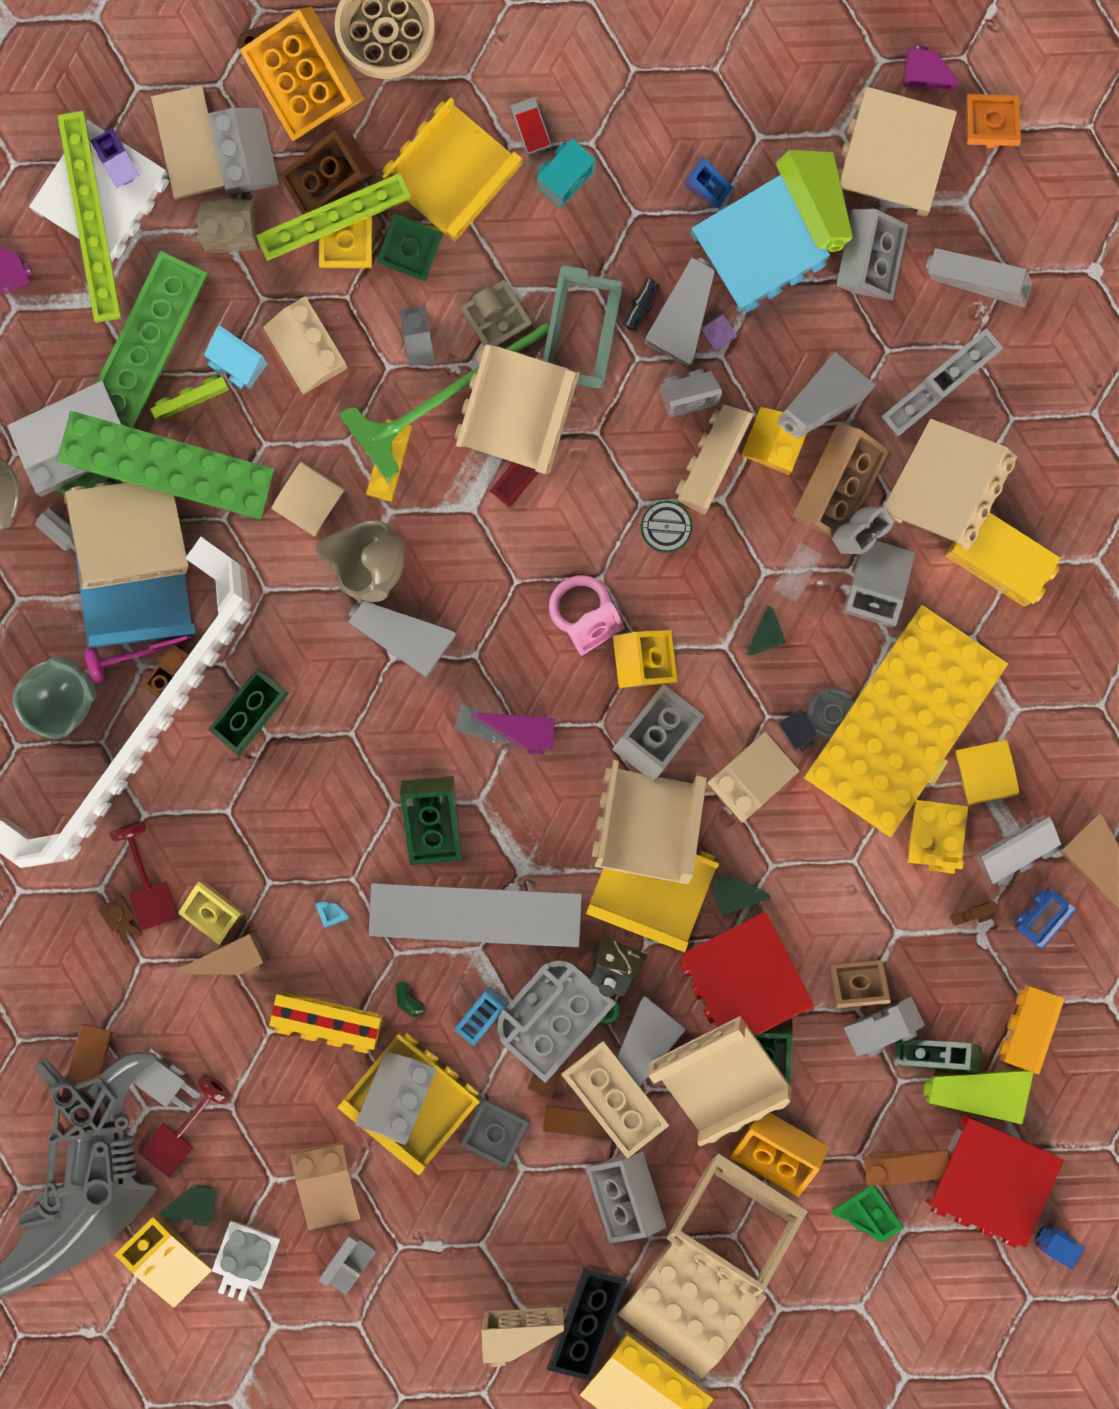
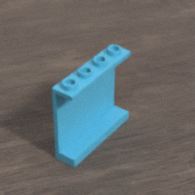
(759, 244)

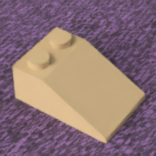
(752, 777)

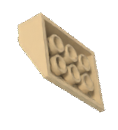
(517, 1331)

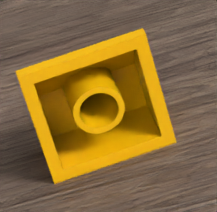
(771, 443)
(645, 658)

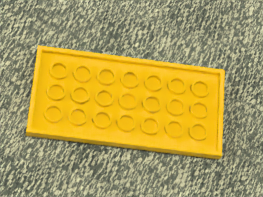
(905, 720)

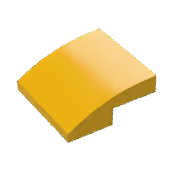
(987, 772)

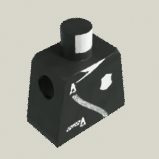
(615, 967)

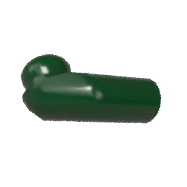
(406, 1003)

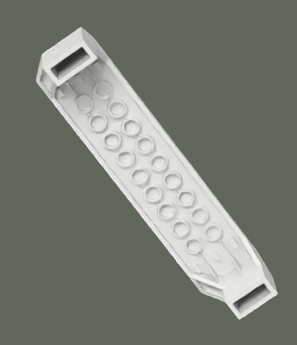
(233, 607)

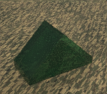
(767, 635)

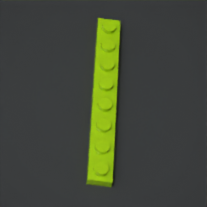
(89, 216)

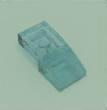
(469, 726)

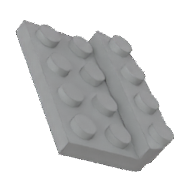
(552, 1017)

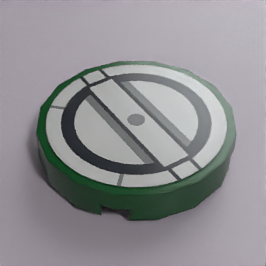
(666, 526)

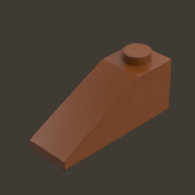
(905, 1166)

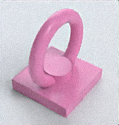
(593, 626)

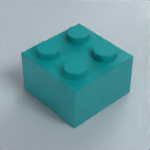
(565, 173)

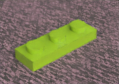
(189, 397)

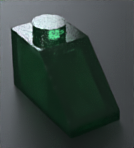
(735, 894)

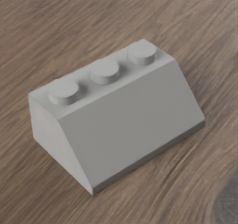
(243, 150)
(873, 254)
(1018, 851)
(395, 1097)
(626, 1198)

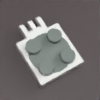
(244, 1258)

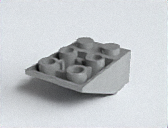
(880, 584)

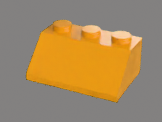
(1031, 1029)
(780, 1153)

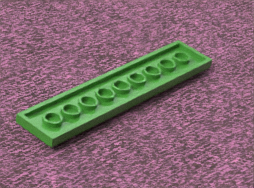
(147, 341)

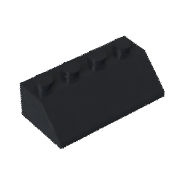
(587, 1322)

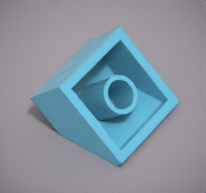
(234, 358)

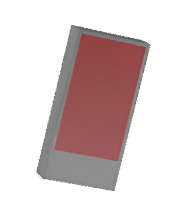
(531, 126)

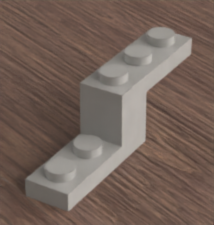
(941, 382)

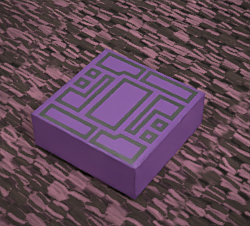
(718, 332)

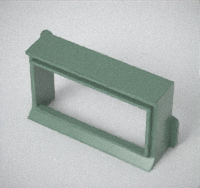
(580, 277)

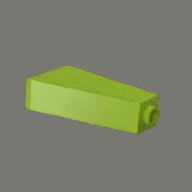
(818, 196)
(987, 1093)

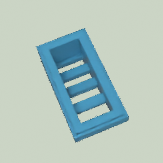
(495, 999)

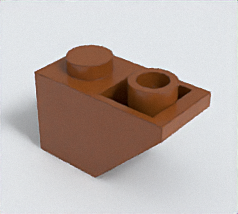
(165, 670)

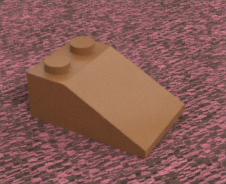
(233, 959)
(325, 1185)

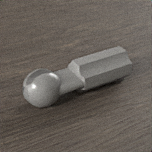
(56, 529)

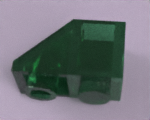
(195, 1204)

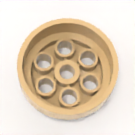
(352, 16)

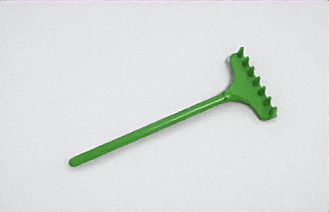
(378, 437)

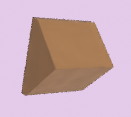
(859, 984)

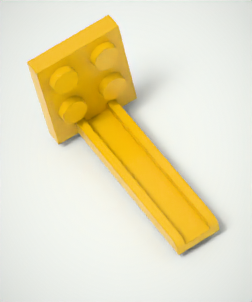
(938, 836)

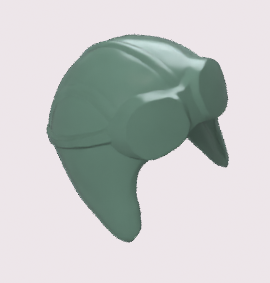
(54, 697)

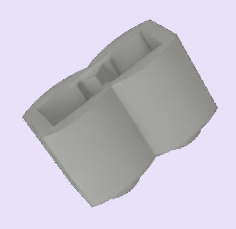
(862, 530)

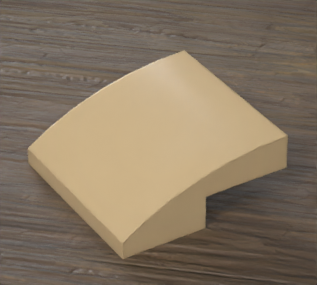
(308, 498)

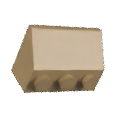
(304, 345)

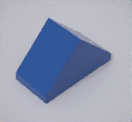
(708, 183)

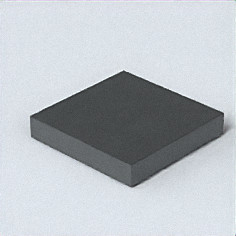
(495, 1133)

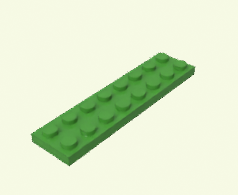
(164, 465)

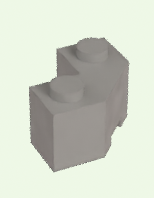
(884, 1027)

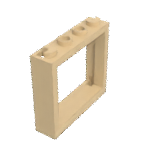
(759, 1192)

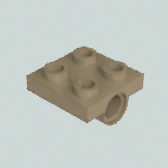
(496, 314)

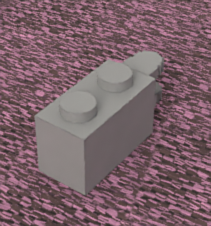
(165, 1082)

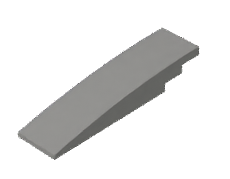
(475, 915)

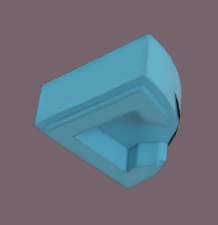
(331, 913)

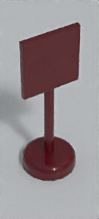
(152, 903)
(167, 1148)

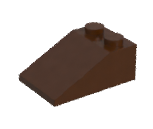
(327, 172)

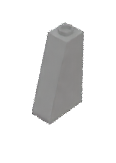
(980, 276)
(681, 318)
(827, 395)
(406, 637)
(647, 1038)

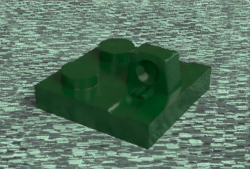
(410, 247)

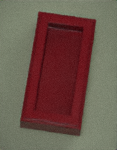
(513, 483)

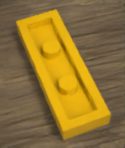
(377, 485)

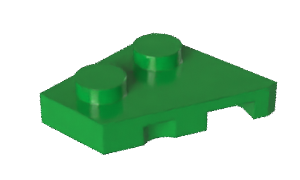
(870, 1213)

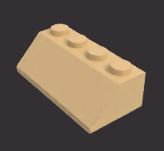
(713, 461)

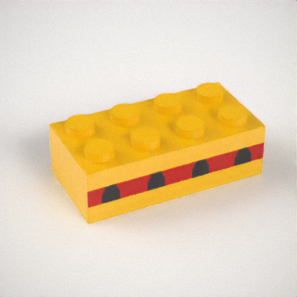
(327, 1021)

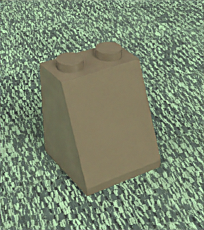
(227, 225)

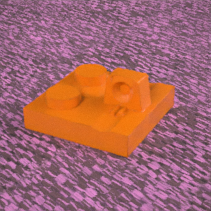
(993, 120)

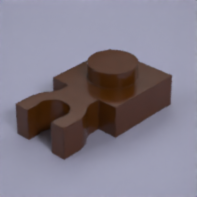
(980, 912)
(118, 916)

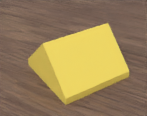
(210, 912)

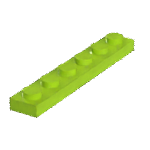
(333, 216)

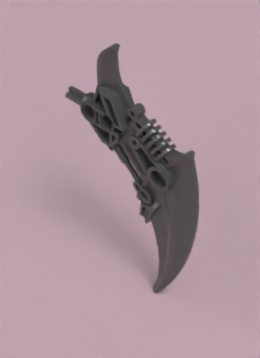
(92, 1204)

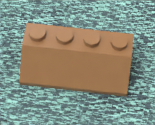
(841, 480)

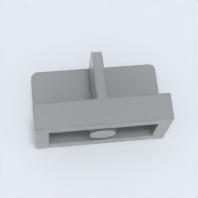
(347, 1264)

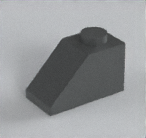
(417, 336)

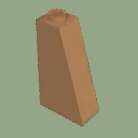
(1096, 857)

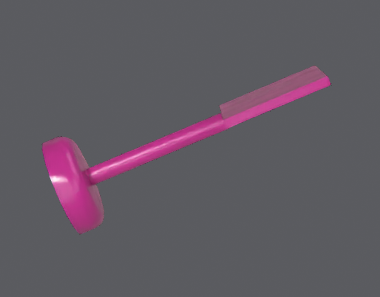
(96, 664)

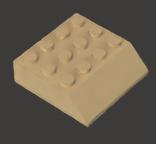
(689, 1310)

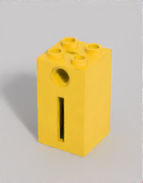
(1007, 561)

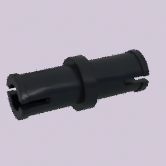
(641, 305)

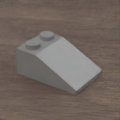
(690, 393)
(658, 732)

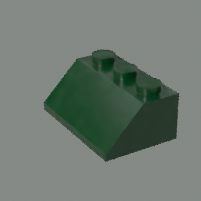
(248, 711)

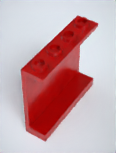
(747, 976)
(995, 1183)

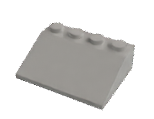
(41, 434)

